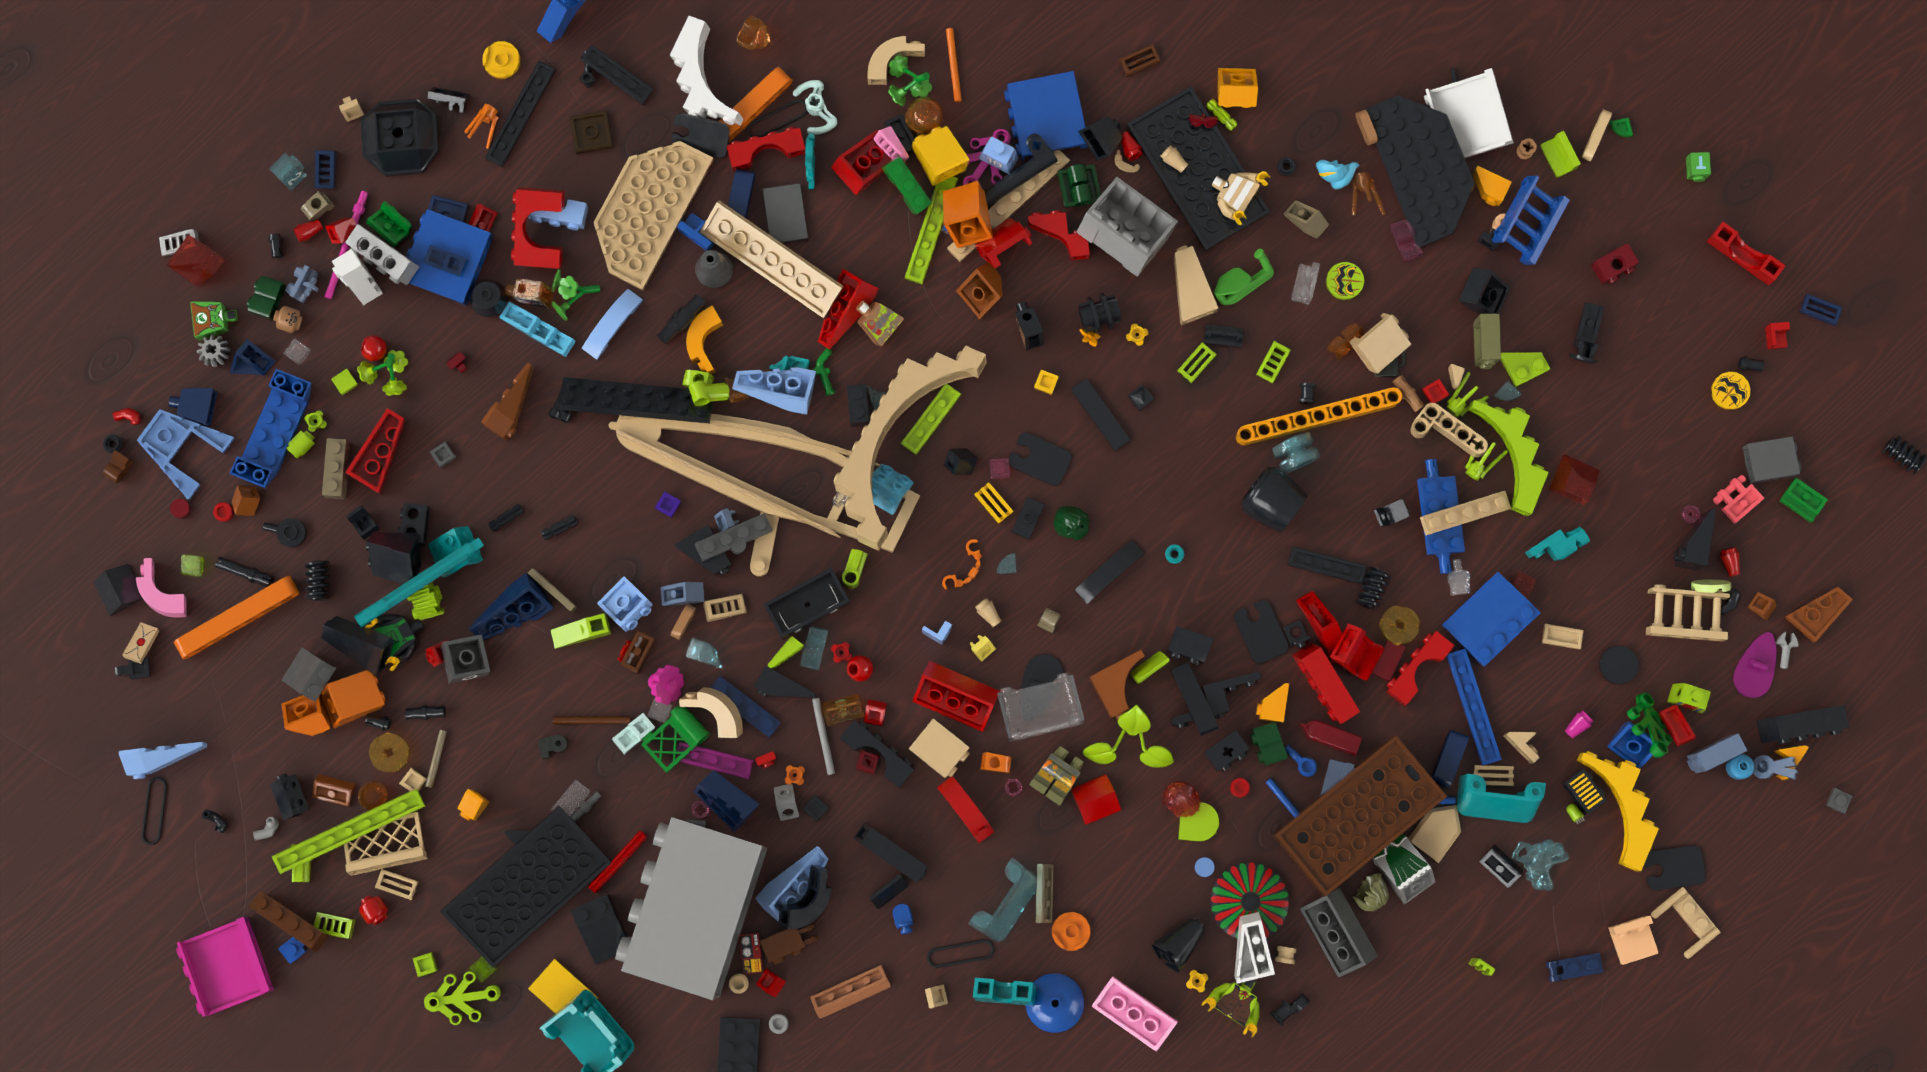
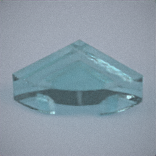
(1507, 392)
(1007, 565)

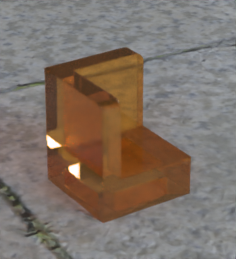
(734, 395)

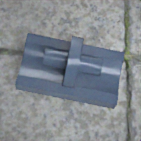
(304, 285)

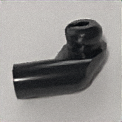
(216, 818)

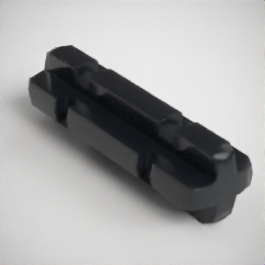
(506, 517)
(559, 527)

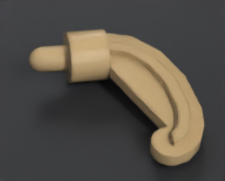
(1124, 166)

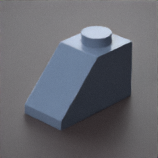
(682, 593)

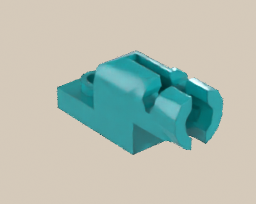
(1560, 545)

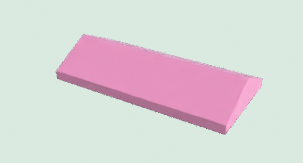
(1134, 1013)

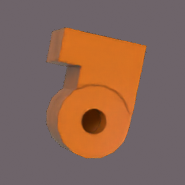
(995, 762)

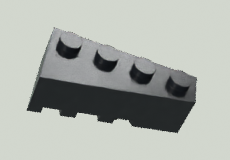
(1803, 724)

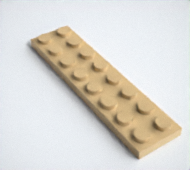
(771, 259)

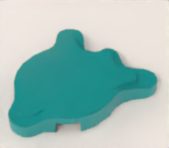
(810, 160)

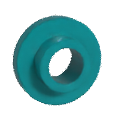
(1178, 549)

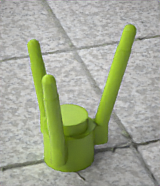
(1457, 406)
(1475, 469)

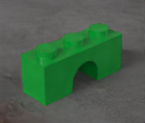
(906, 183)

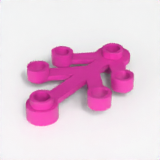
(983, 165)

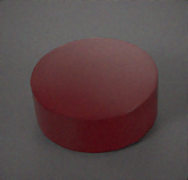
(180, 508)

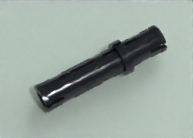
(253, 575)

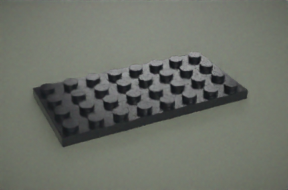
(1206, 157)
(525, 886)

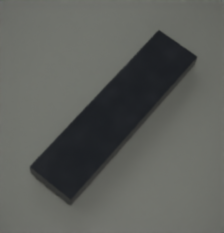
(616, 74)
(1100, 414)
(1327, 565)
(1194, 699)

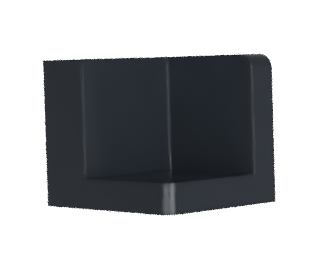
(960, 461)

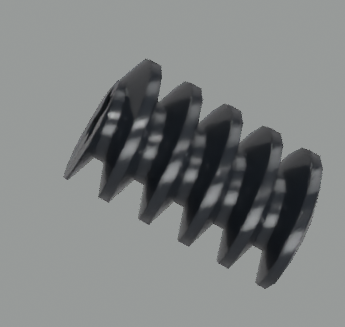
(1904, 453)
(316, 580)
(1373, 588)

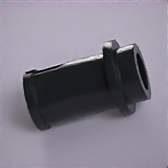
(276, 246)
(1750, 364)
(377, 721)

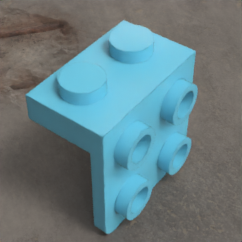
(889, 488)

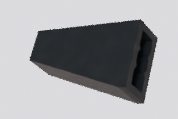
(359, 644)
(891, 852)

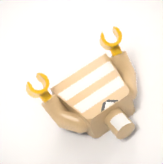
(1237, 193)

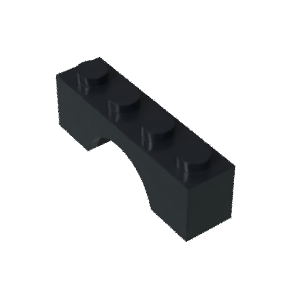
(858, 737)

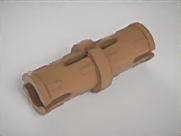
(1408, 393)

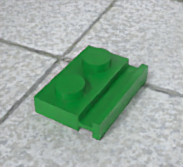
(1803, 500)

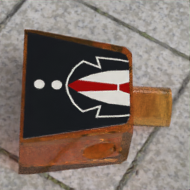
(531, 293)

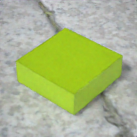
(344, 381)
(425, 964)

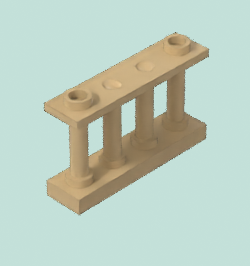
(1677, 630)

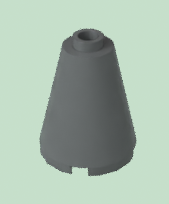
(714, 269)

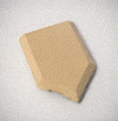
(1437, 831)

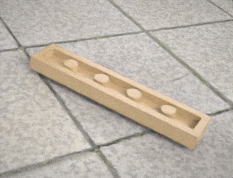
(1465, 513)

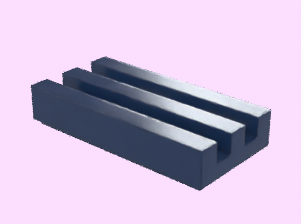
(1803, 310)

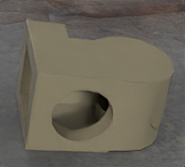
(317, 206)
(1049, 620)

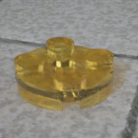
(1397, 635)
(394, 762)

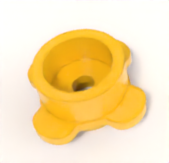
(1137, 339)
(1202, 980)

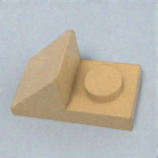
(1519, 740)

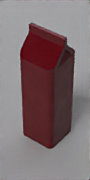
(1332, 737)

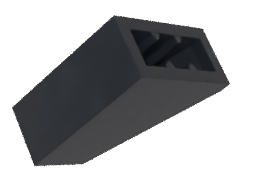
(717, 565)

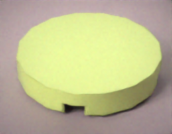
(1710, 585)

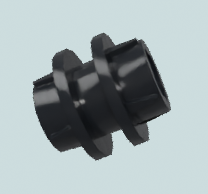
(1108, 315)

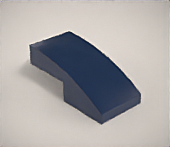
(444, 260)

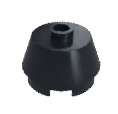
(488, 298)

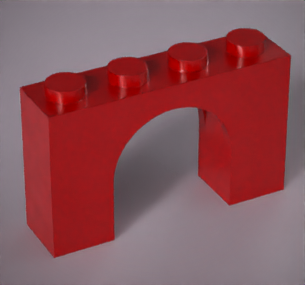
(525, 250)

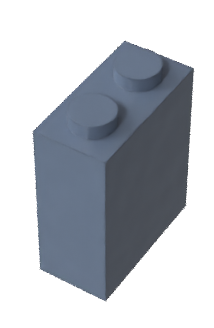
(1716, 753)

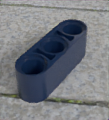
(741, 191)
(1449, 758)

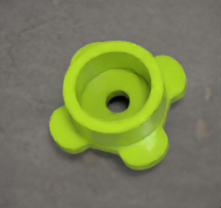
(315, 416)

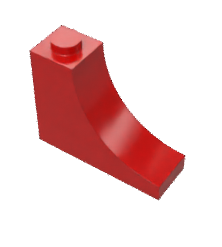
(1322, 622)

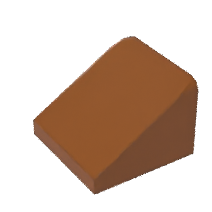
(1762, 605)

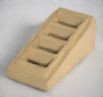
(710, 617)

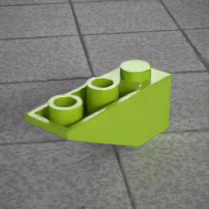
(581, 631)

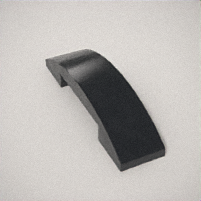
(1109, 571)

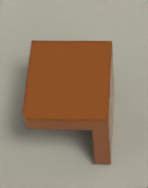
(245, 500)

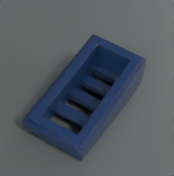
(332, 154)

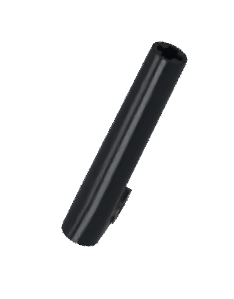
(1042, 160)

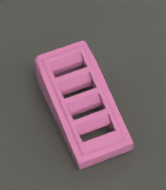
(891, 144)

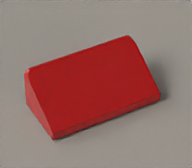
(483, 217)

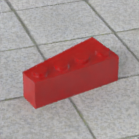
(1326, 683)

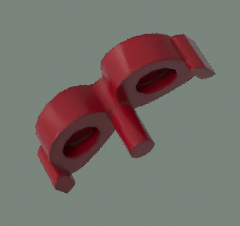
(1198, 120)

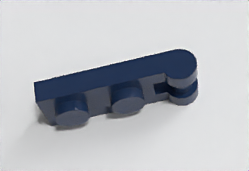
(1575, 967)

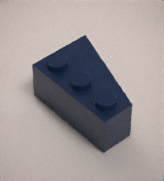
(726, 800)

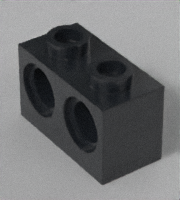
(420, 523)

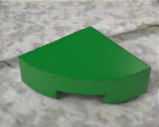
(1622, 127)

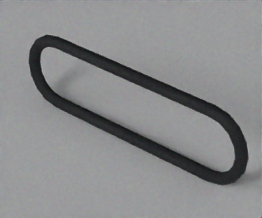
(775, 111)
(146, 808)
(960, 945)

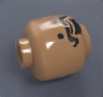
(288, 319)

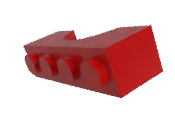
(788, 142)
(1730, 244)
(1404, 686)

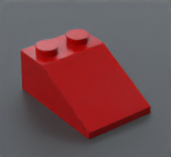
(861, 164)

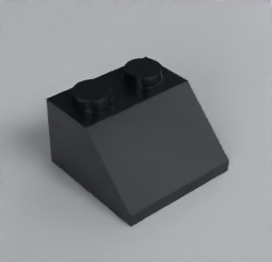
(1484, 292)
(1189, 645)

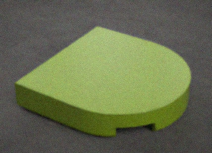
(1199, 826)

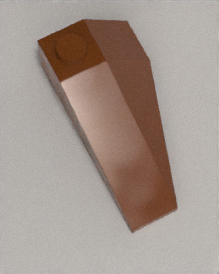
(504, 416)

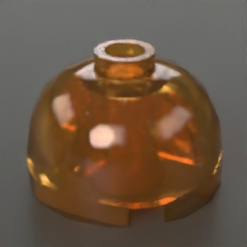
(924, 115)

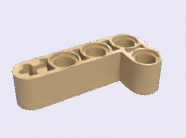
(1450, 433)

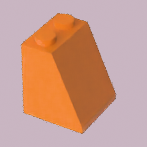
(966, 214)
(352, 698)

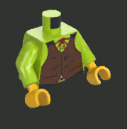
(1236, 1003)

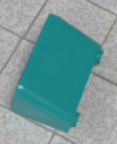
(1476, 802)
(590, 1034)

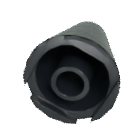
(1179, 944)

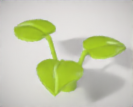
(1133, 722)

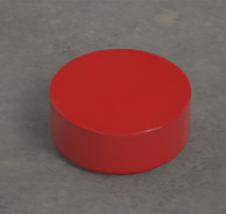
(223, 512)
(1239, 787)

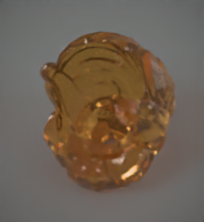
(753, 34)

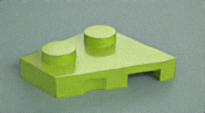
(1524, 366)

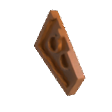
(1820, 613)

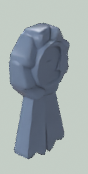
(1765, 767)

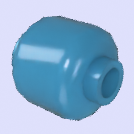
(1734, 769)

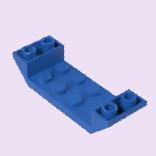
(273, 429)

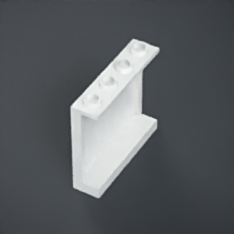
(1474, 112)

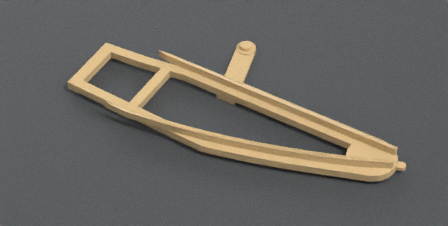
(642, 438)

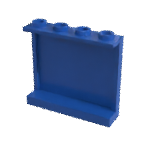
(1047, 108)
(454, 238)

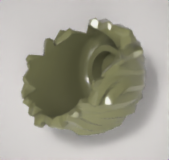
(1372, 893)

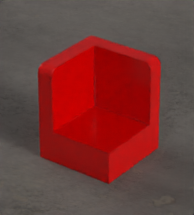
(340, 230)
(1776, 335)

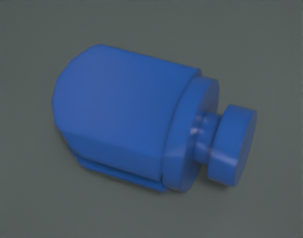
(903, 918)

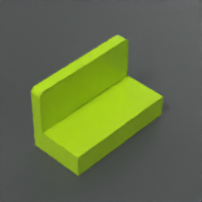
(1560, 155)

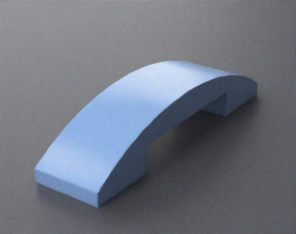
(611, 323)

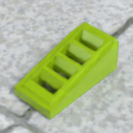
(1286, 350)
(789, 649)
(348, 929)

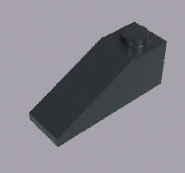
(777, 685)

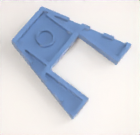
(167, 435)

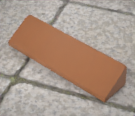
(850, 991)

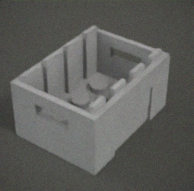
(1135, 217)

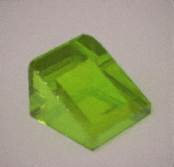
(191, 565)

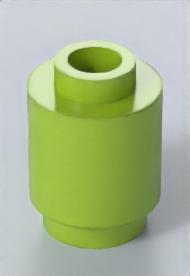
(300, 444)

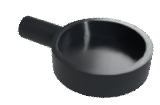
(289, 532)

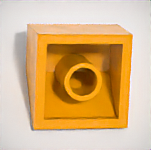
(1237, 87)

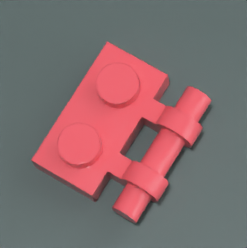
(1742, 503)

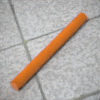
(953, 65)

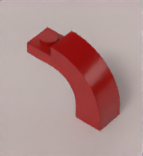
(965, 809)

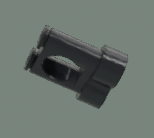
(562, 415)

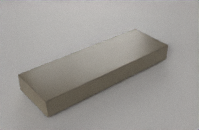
(552, 590)
(1044, 893)

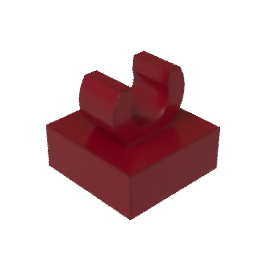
(456, 361)

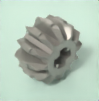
(220, 348)

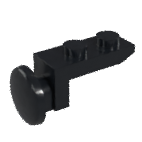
(1587, 333)

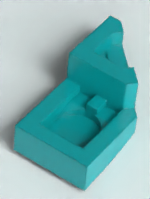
(791, 362)

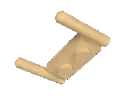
(1693, 916)

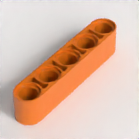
(759, 99)

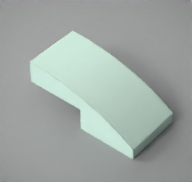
(633, 733)

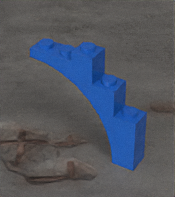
(558, 18)

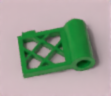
(686, 726)

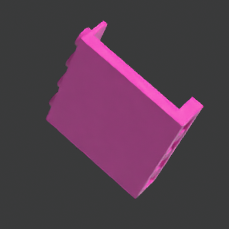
(224, 967)

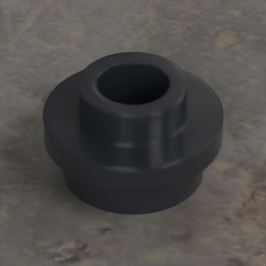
(1289, 161)
(107, 443)

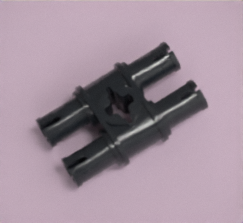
(681, 319)

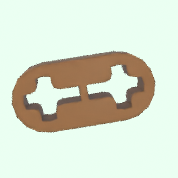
(1366, 127)
(683, 621)

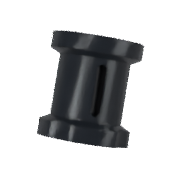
(1307, 393)

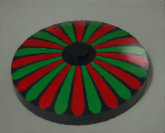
(1249, 890)

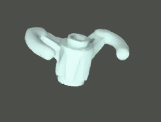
(816, 106)

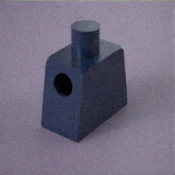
(195, 404)

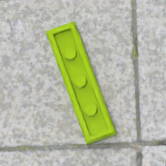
(931, 419)

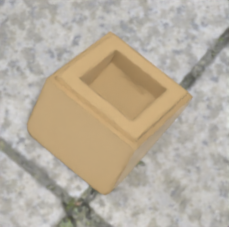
(1456, 374)

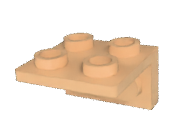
(1633, 939)

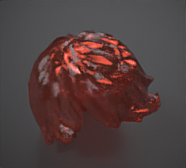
(1181, 799)

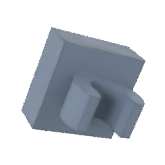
(725, 520)

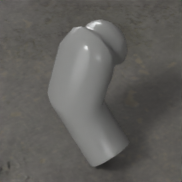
(269, 829)

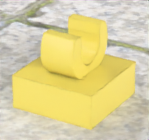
(982, 648)

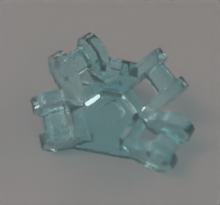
(1539, 861)

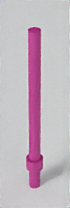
(358, 210)

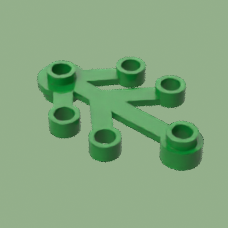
(1645, 702)

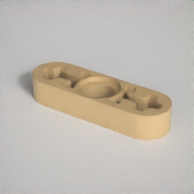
(1596, 135)

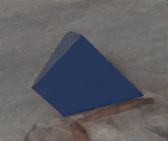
(251, 360)

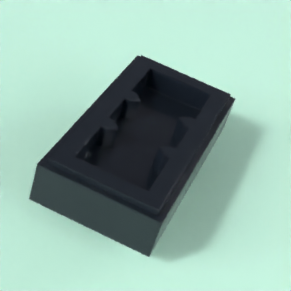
(1027, 518)

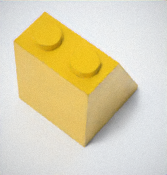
(940, 155)

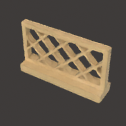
(389, 859)

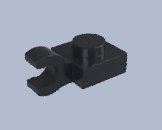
(135, 669)

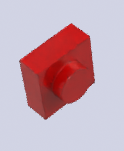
(1435, 392)
(766, 760)

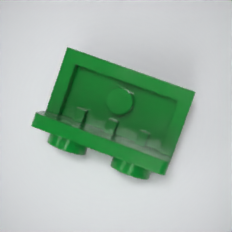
(390, 224)

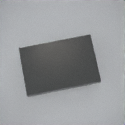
(785, 213)

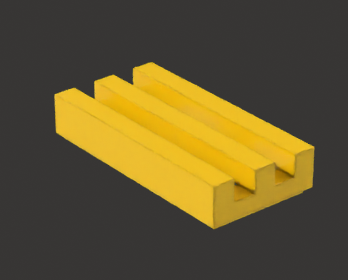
(1000, 499)

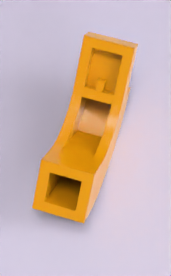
(700, 328)

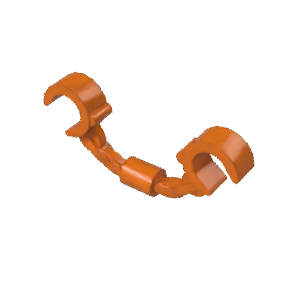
(973, 572)

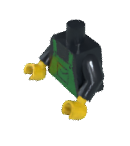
(402, 633)

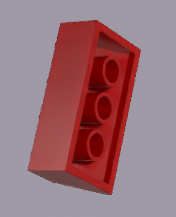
(955, 696)

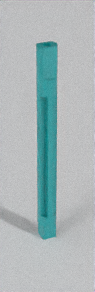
(417, 582)

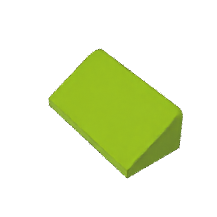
(1149, 667)

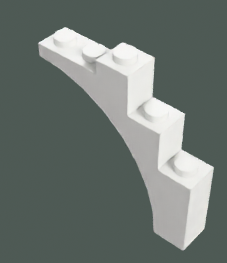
(688, 55)

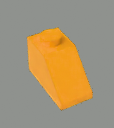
(1491, 186)
(1274, 705)
(472, 805)

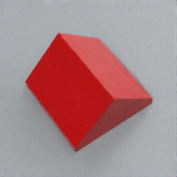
(1096, 799)

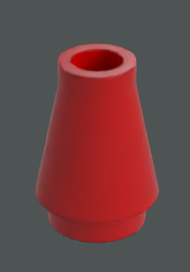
(1131, 148)
(307, 230)
(1730, 558)

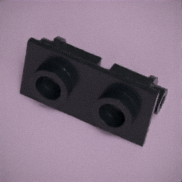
(1223, 335)

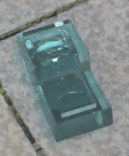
(814, 648)

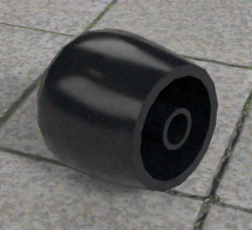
(1273, 499)

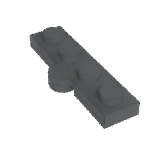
(734, 538)

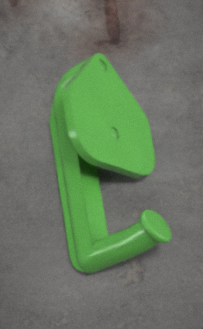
(1239, 284)

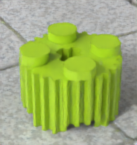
(426, 602)

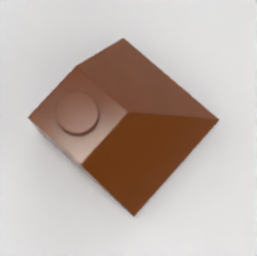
(981, 289)

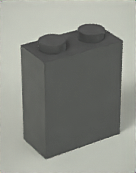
(1771, 460)
(308, 674)

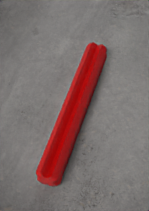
(617, 862)

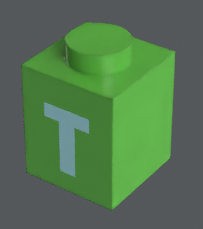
(1698, 166)

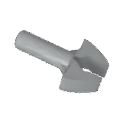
(1786, 648)

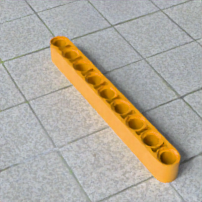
(1327, 412)

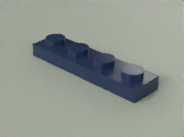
(747, 708)

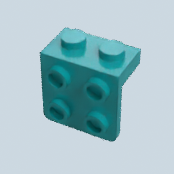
(450, 542)

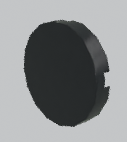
(1618, 665)

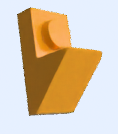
(1796, 752)

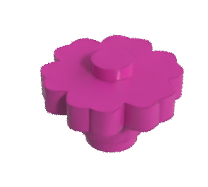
(666, 684)

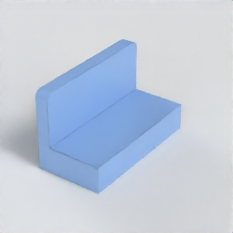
(941, 636)

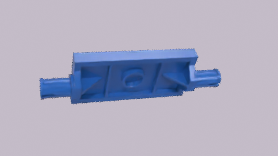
(1436, 495)

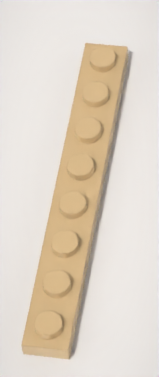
(1013, 201)

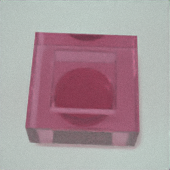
(999, 468)

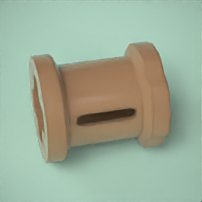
(1531, 147)

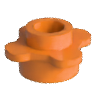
(798, 779)

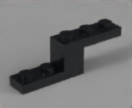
(1216, 697)

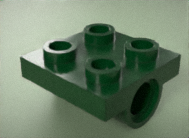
(1079, 185)

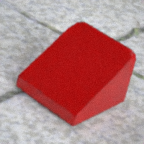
(875, 712)
(770, 983)

